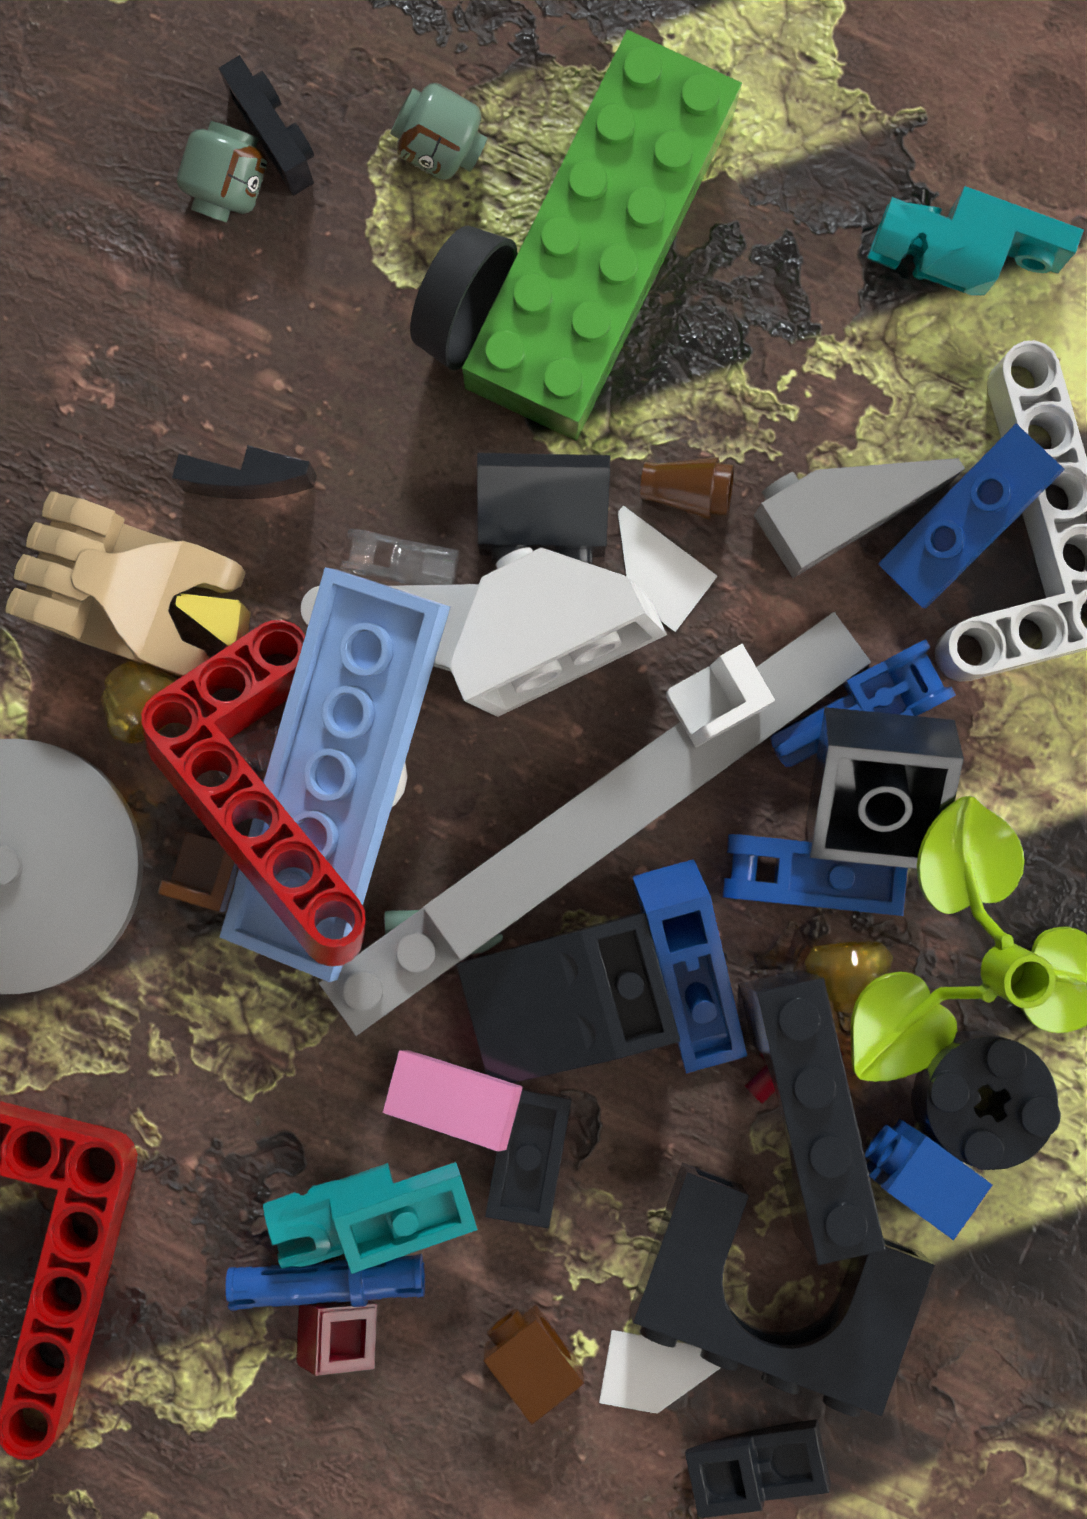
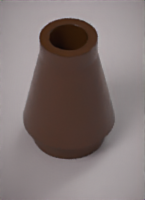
(690, 485)

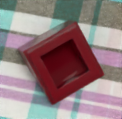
(336, 1337)

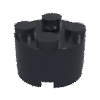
(1020, 1109)

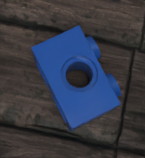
(925, 1177)

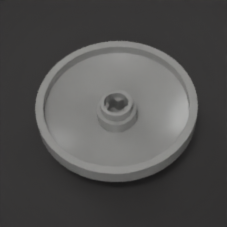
(64, 865)

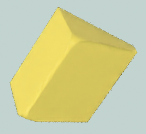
(221, 617)

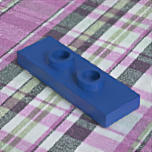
(971, 516)

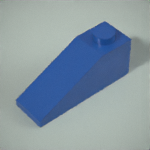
(691, 964)

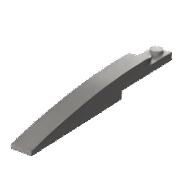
(582, 833)

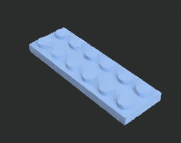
(342, 746)

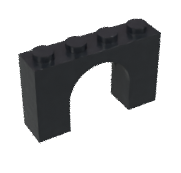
(829, 1175)
(843, 1355)

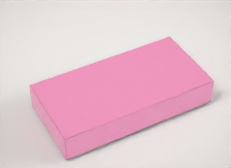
(453, 1100)

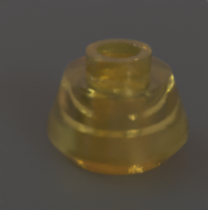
(126, 695)
(848, 969)

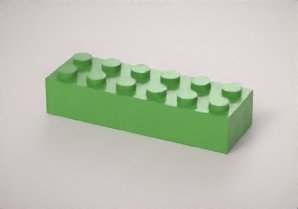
(601, 235)

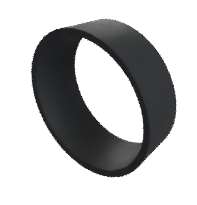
(460, 293)

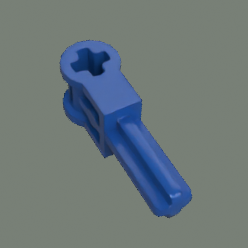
(896, 686)

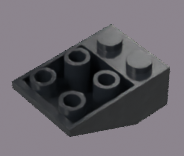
(569, 1000)

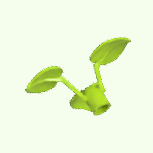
(961, 863)

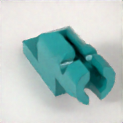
(973, 241)
(369, 1217)

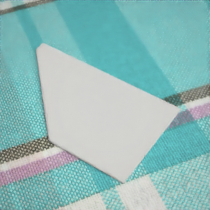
(662, 570)

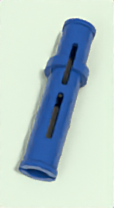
(324, 1283)

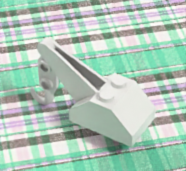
(532, 627)

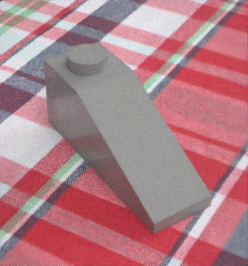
(839, 505)

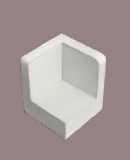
(719, 696)

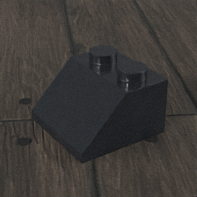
(543, 503)

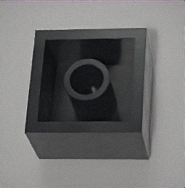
(880, 785)

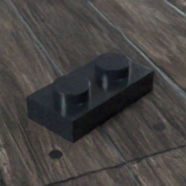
(257, 104)
(529, 1167)

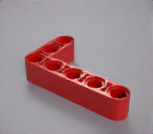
(244, 794)
(63, 1255)

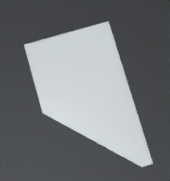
(648, 1374)

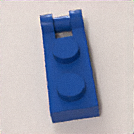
(812, 880)

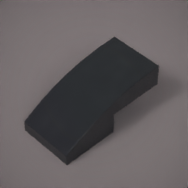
(261, 476)
(756, 1467)

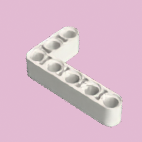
(1047, 528)

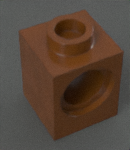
(532, 1362)

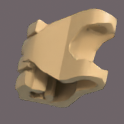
(114, 583)

